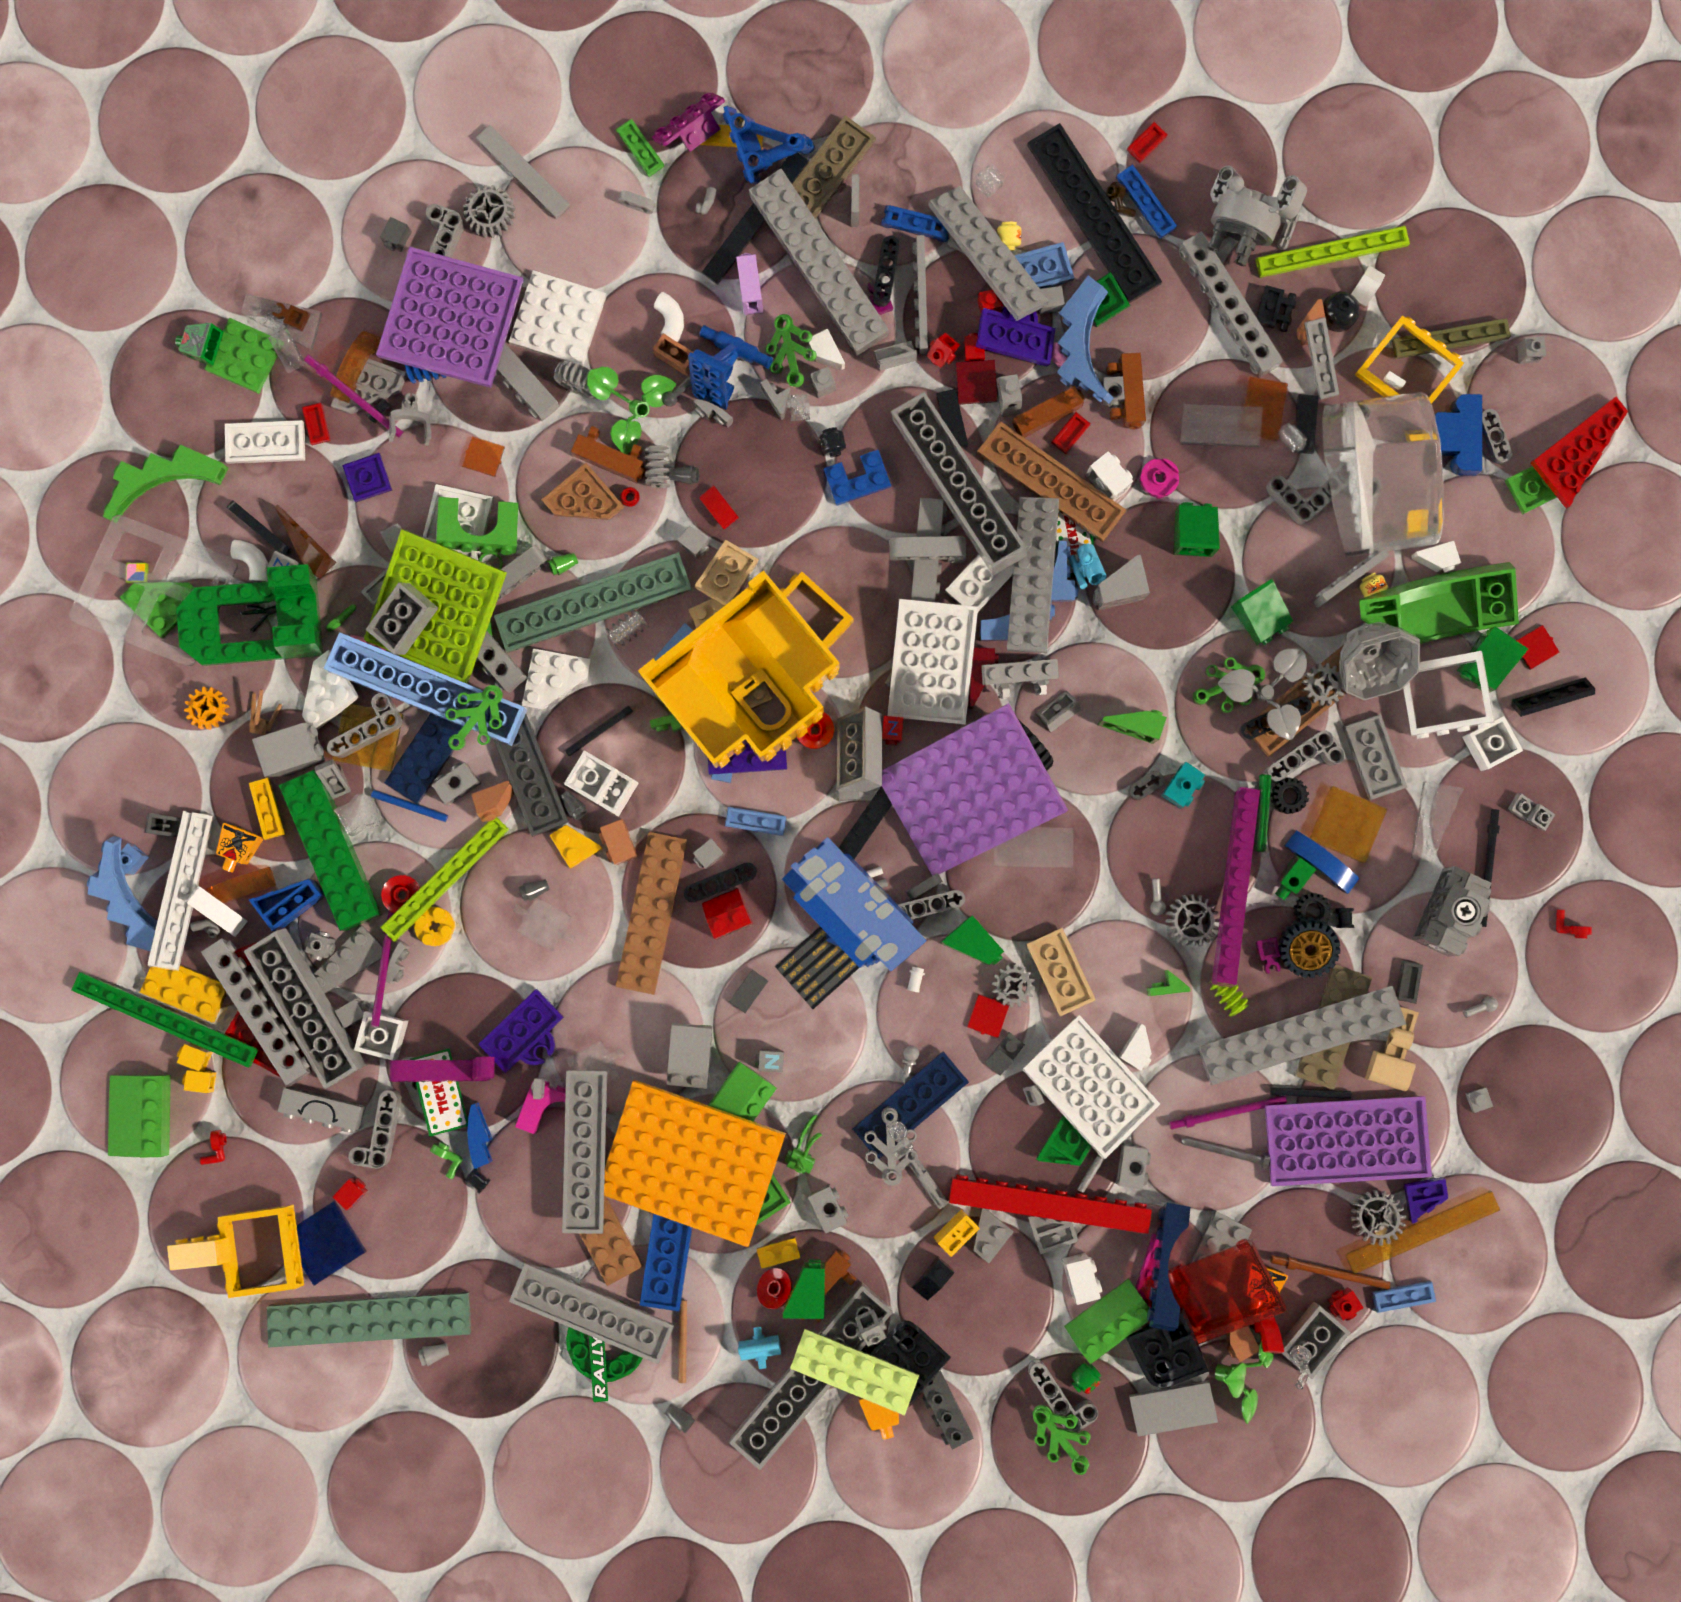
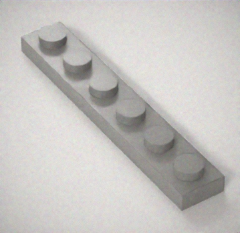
(920, 287)

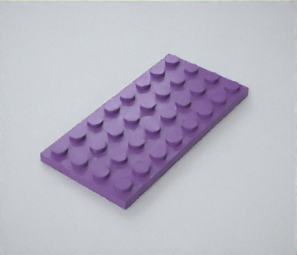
(1348, 1141)

